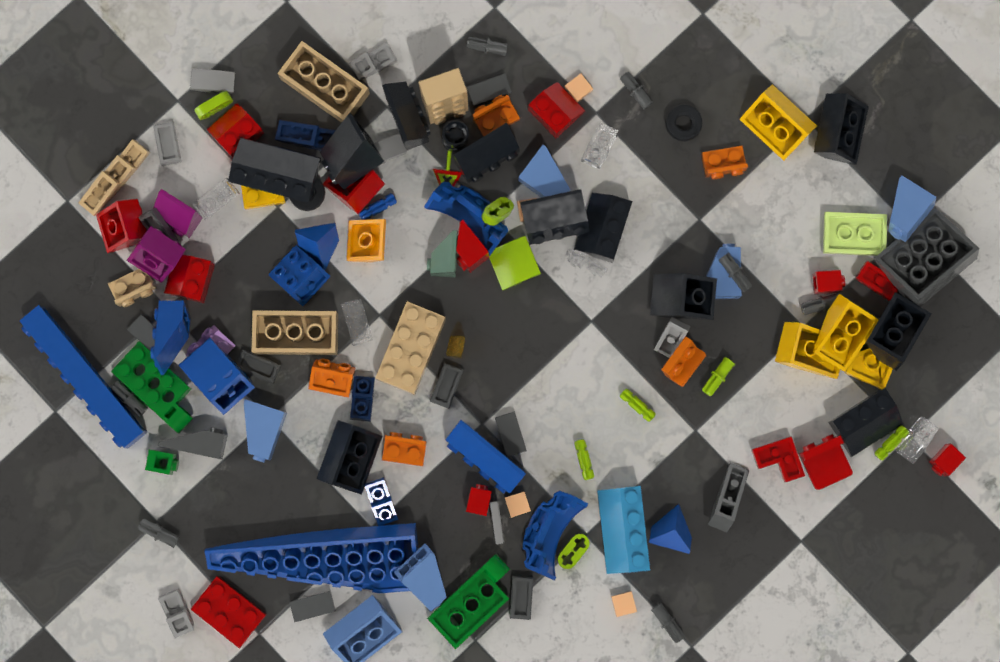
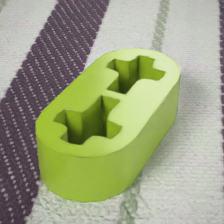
(213, 105)
(494, 208)
(569, 547)

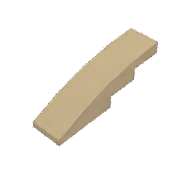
(114, 177)

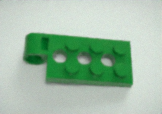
(169, 412)
(488, 574)

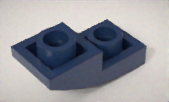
(362, 398)

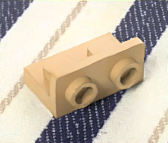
(131, 287)

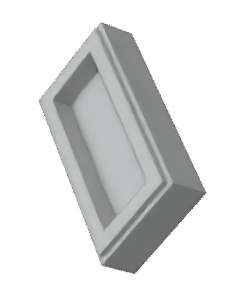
(167, 143)
(497, 523)

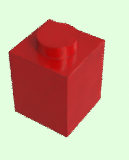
(828, 282)
(947, 460)
(479, 500)

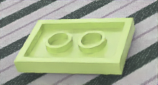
(854, 233)

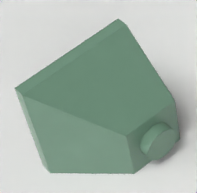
(444, 257)

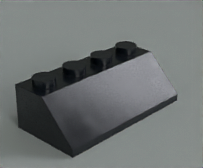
(274, 170)

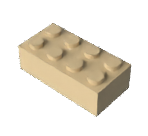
(323, 82)
(444, 96)
(295, 332)
(410, 348)

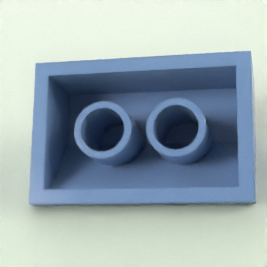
(362, 632)

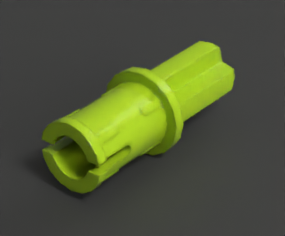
(718, 376)

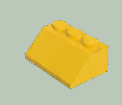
(778, 122)

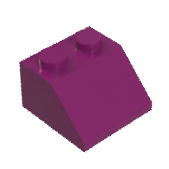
(177, 214)
(156, 254)

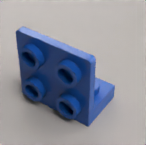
(299, 275)

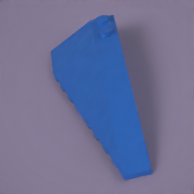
(335, 557)

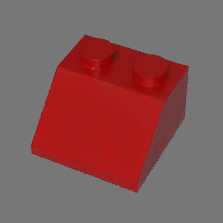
(555, 109)
(233, 126)
(358, 193)
(121, 225)
(469, 249)
(190, 278)

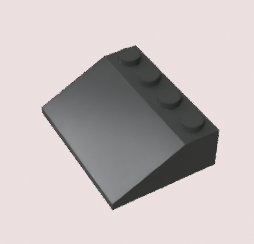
(928, 258)

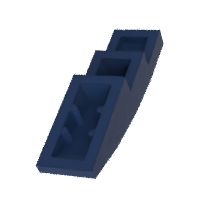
(303, 135)

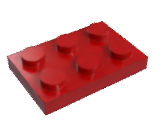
(228, 612)

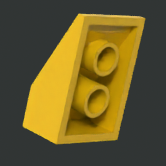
(844, 332)
(797, 350)

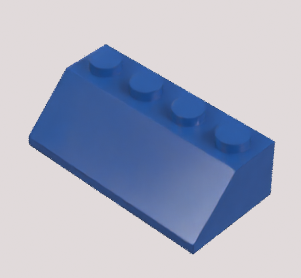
(485, 457)

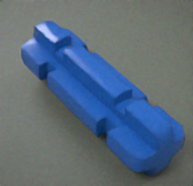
(378, 206)

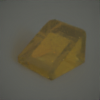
(455, 346)

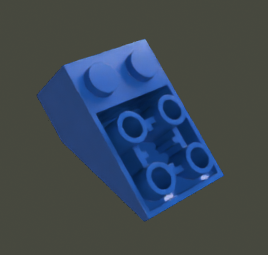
(170, 333)
(217, 376)

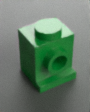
(154, 462)

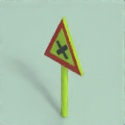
(447, 175)

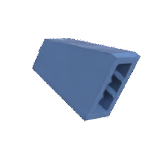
(543, 175)
(909, 208)
(726, 286)
(262, 429)
(423, 577)

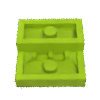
(514, 263)

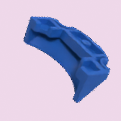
(467, 205)
(546, 529)

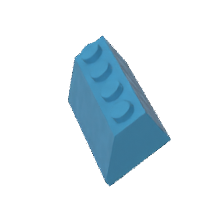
(623, 530)

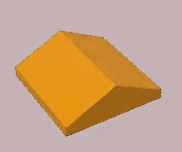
(366, 240)

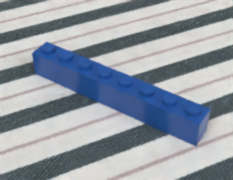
(83, 377)

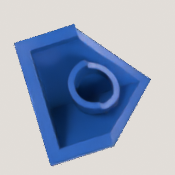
(318, 242)
(672, 531)

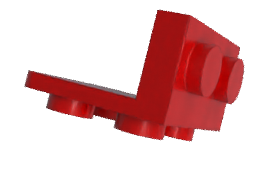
(825, 462)

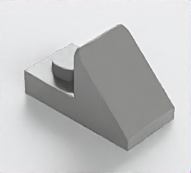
(671, 337)

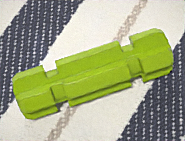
(639, 406)
(891, 443)
(584, 459)

